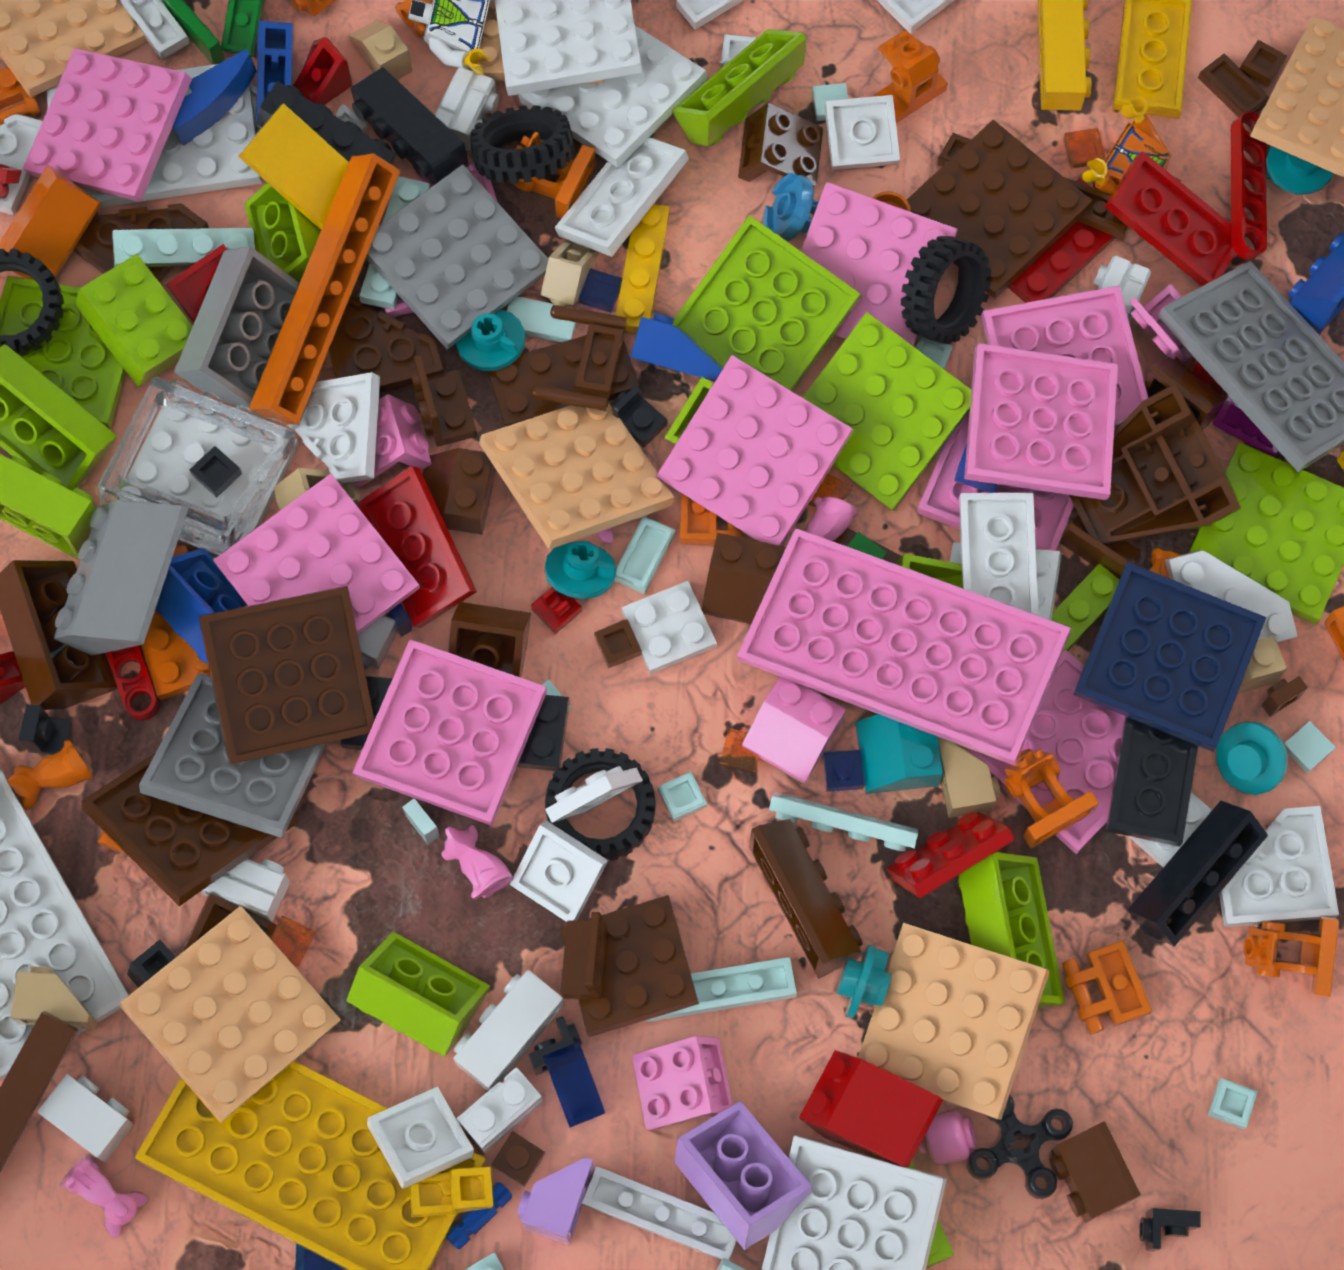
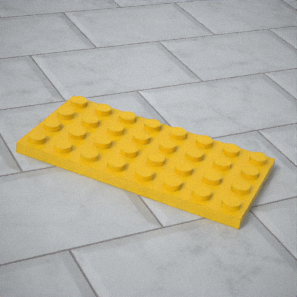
(301, 1168)

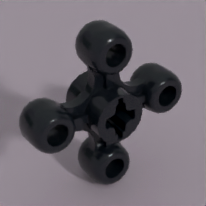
(1026, 1160)

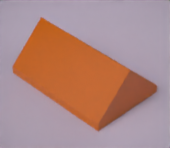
(51, 221)

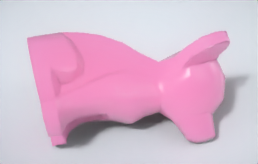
(831, 517)
(481, 867)
(96, 1189)

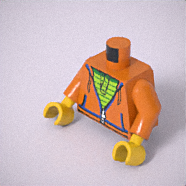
(1133, 140)

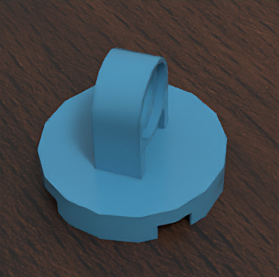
(791, 207)

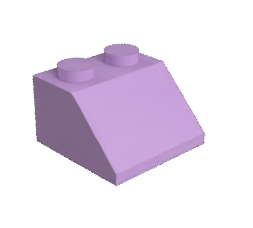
(557, 1202)

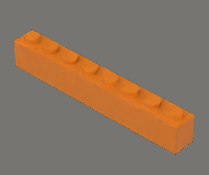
(325, 289)

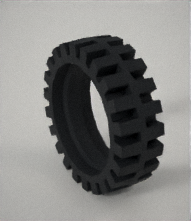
(524, 162)
(924, 282)
(51, 296)
(644, 793)

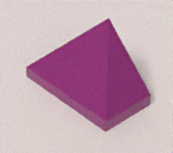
(1238, 424)

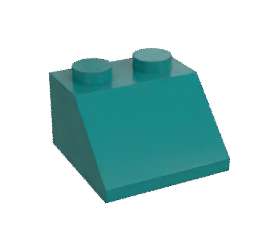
(897, 756)

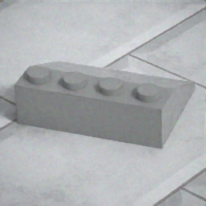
(237, 326)
(119, 576)

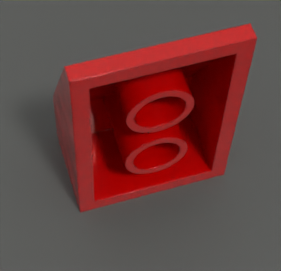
(870, 1109)

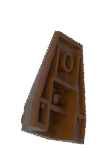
(1160, 476)

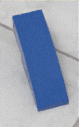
(213, 95)

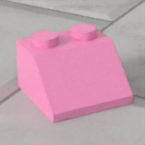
(794, 728)

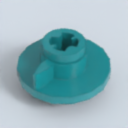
(1295, 173)
(493, 341)
(580, 570)
(1252, 757)
(864, 980)

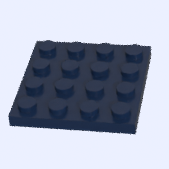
(1170, 656)

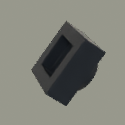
(215, 471)

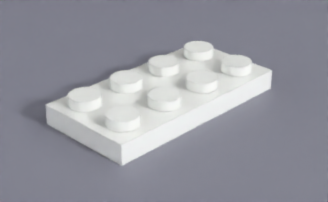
(621, 197)
(999, 548)

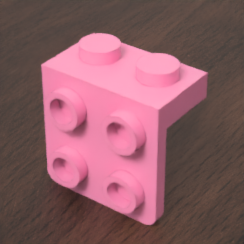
(1148, 320)
(398, 437)

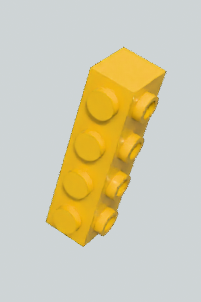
(1063, 54)

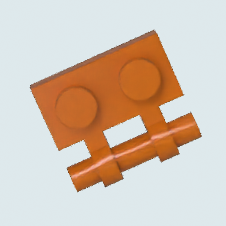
(1117, 982)

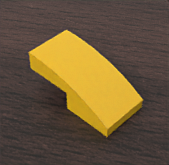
(452, 1192)

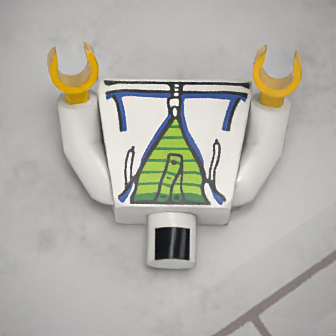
(453, 30)

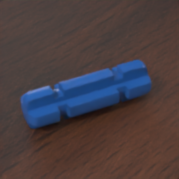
(473, 1221)

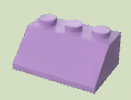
(741, 1174)

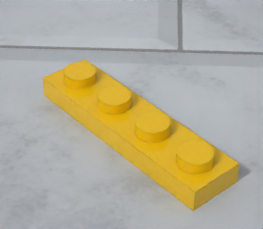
(643, 267)

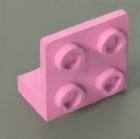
(682, 1081)

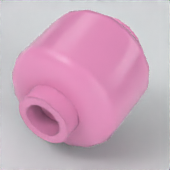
(949, 1138)

